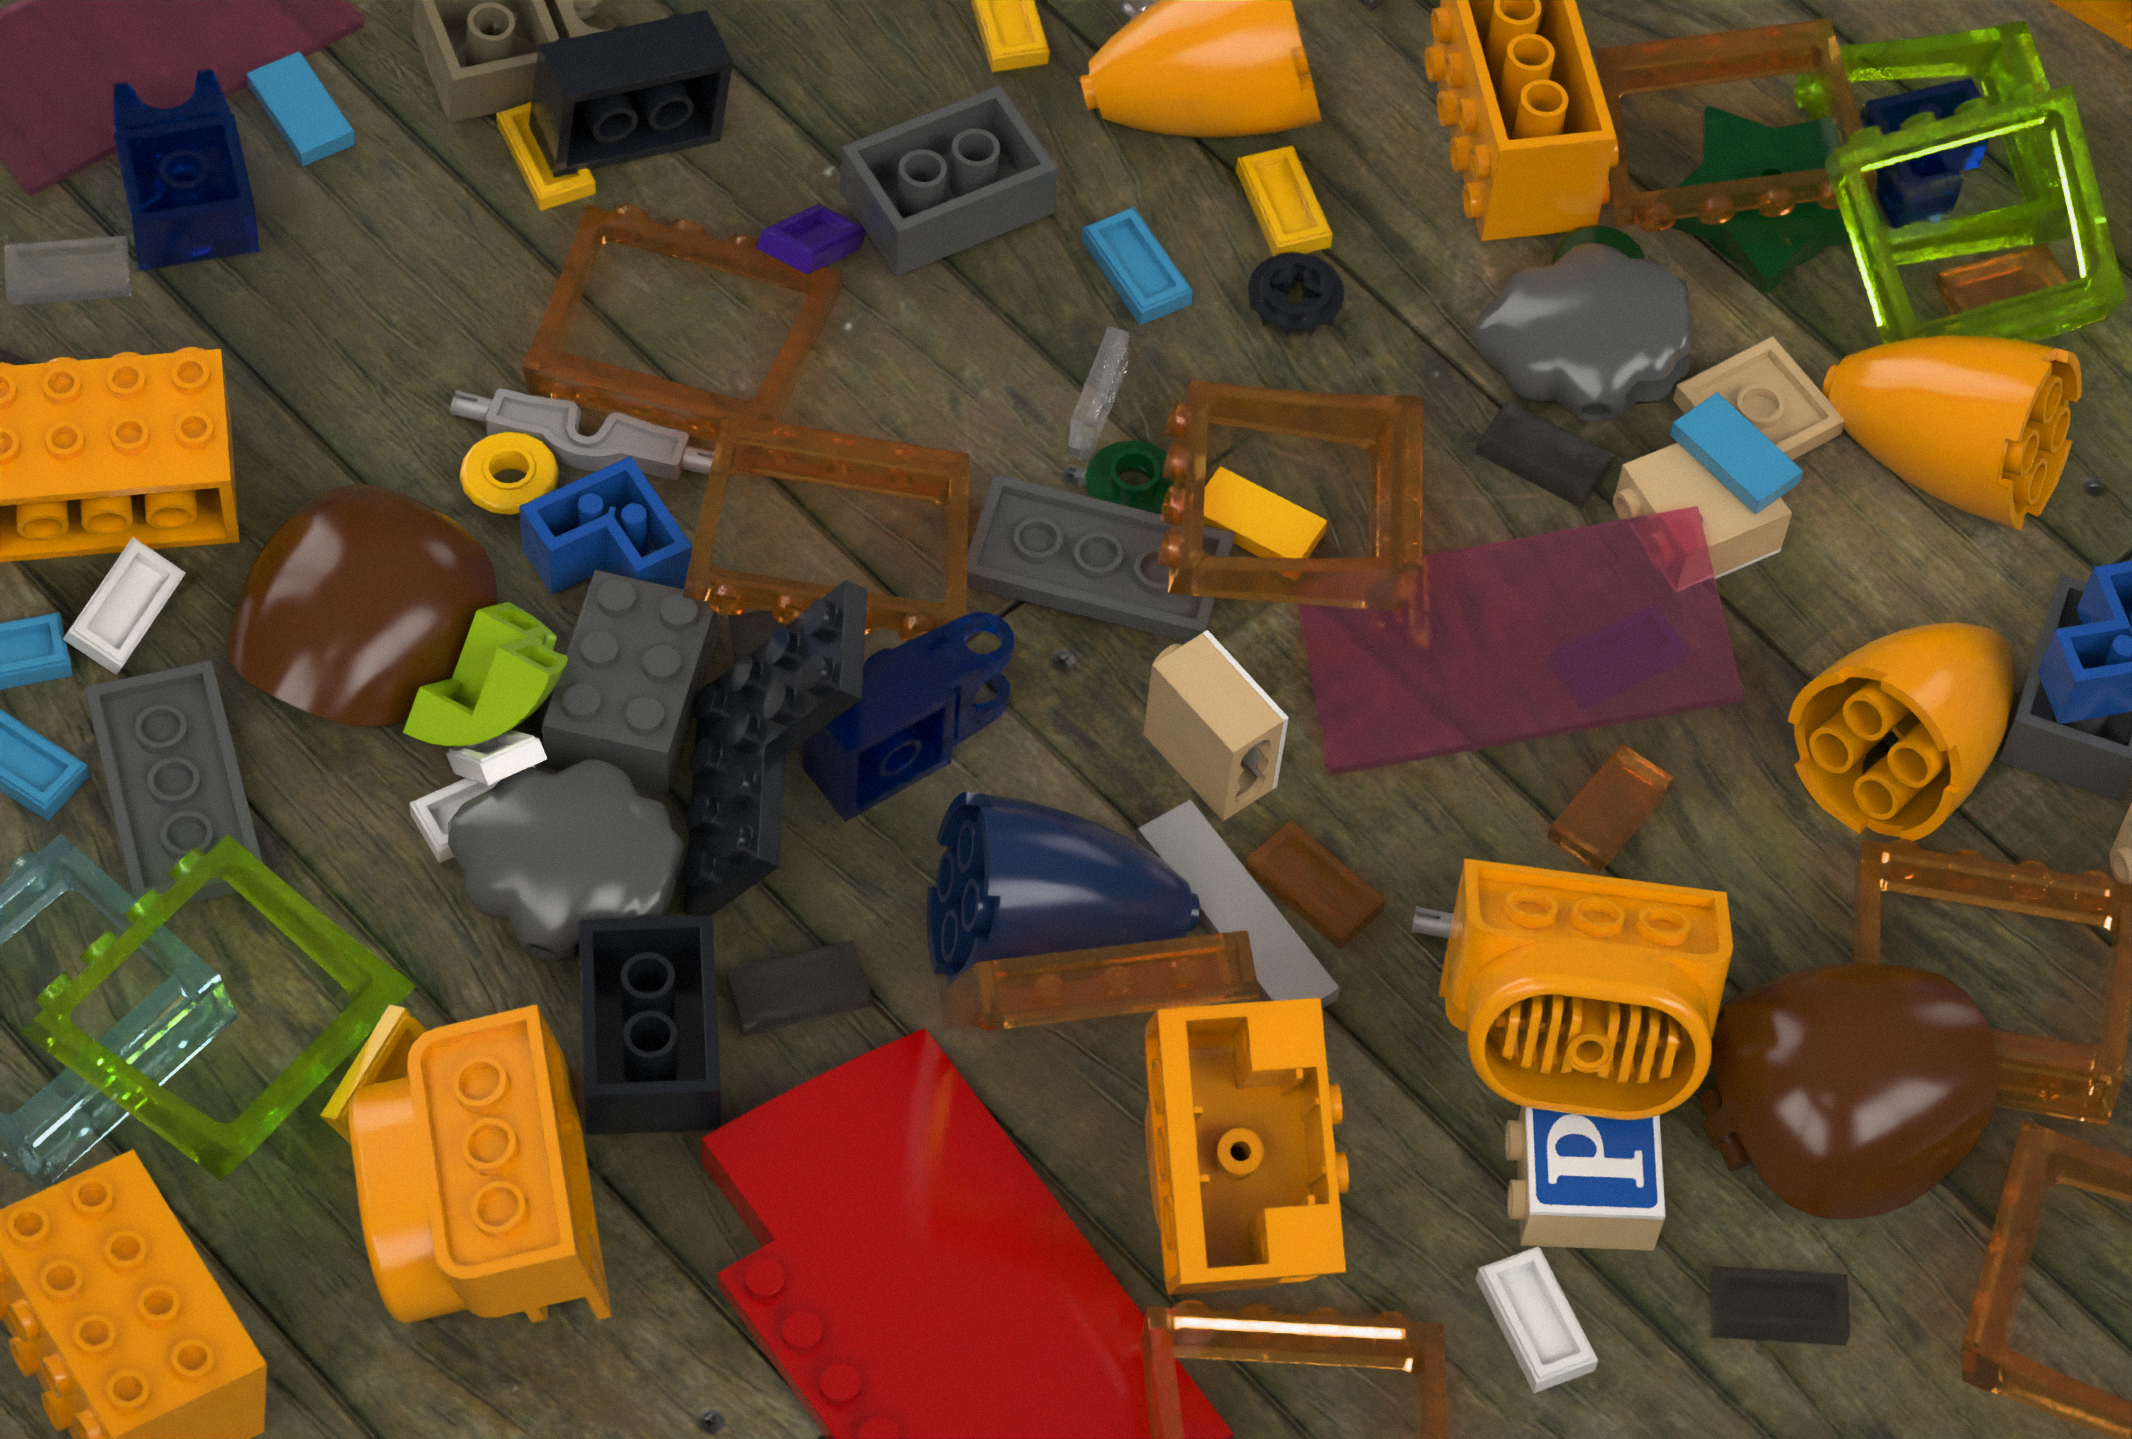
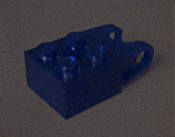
(183, 177)
(909, 714)

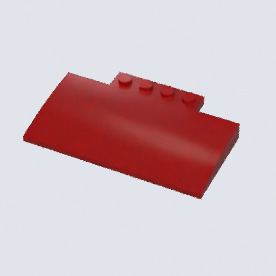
(925, 1266)

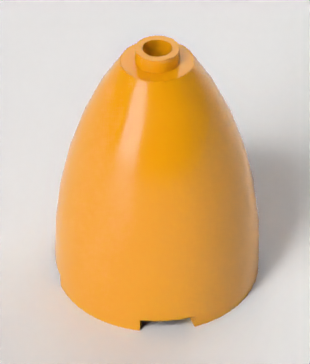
(1205, 70)
(1963, 418)
(1943, 697)

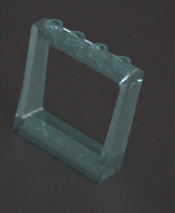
(153, 1037)

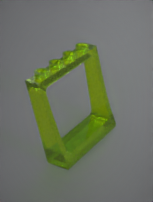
(2003, 61)
(2017, 318)
(213, 1144)

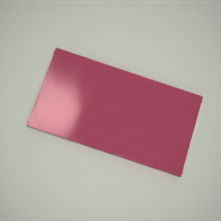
(69, 53)
(1525, 644)

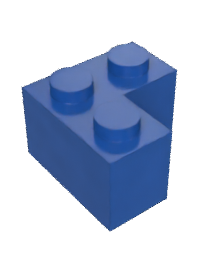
(602, 525)
(2091, 663)

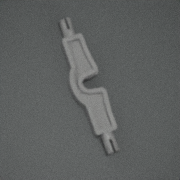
(556, 423)

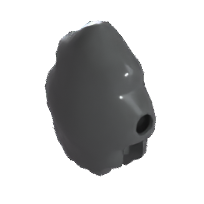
(1589, 332)
(565, 853)

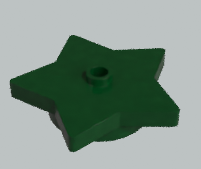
(1746, 149)

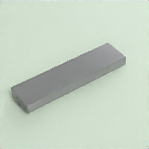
(1235, 902)

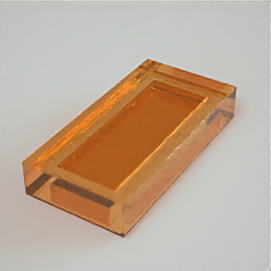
(1998, 278)
(1610, 807)
(1315, 884)

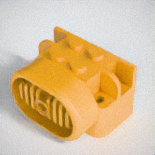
(1586, 987)
(1256, 1088)
(478, 1176)

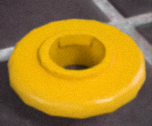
(504, 452)

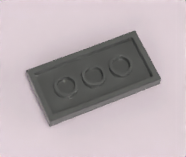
(1084, 558)
(170, 773)

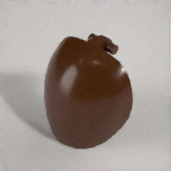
(359, 605)
(1850, 1085)

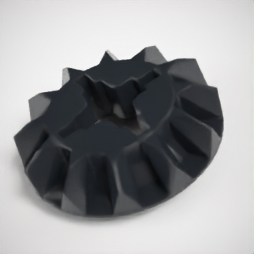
(1273, 283)

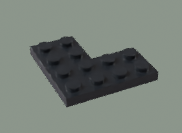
(746, 730)

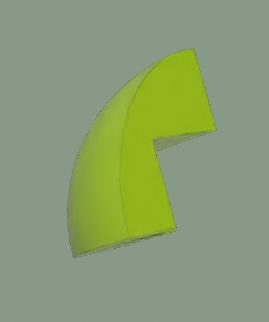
(497, 683)

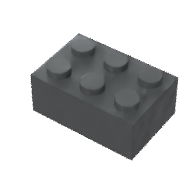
(948, 180)
(631, 680)
(2080, 753)

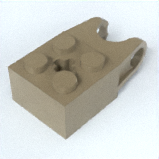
(488, 49)

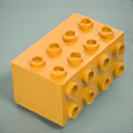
(1522, 114)
(115, 455)
(123, 1314)

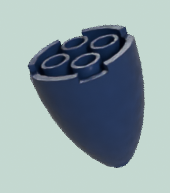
(1044, 883)

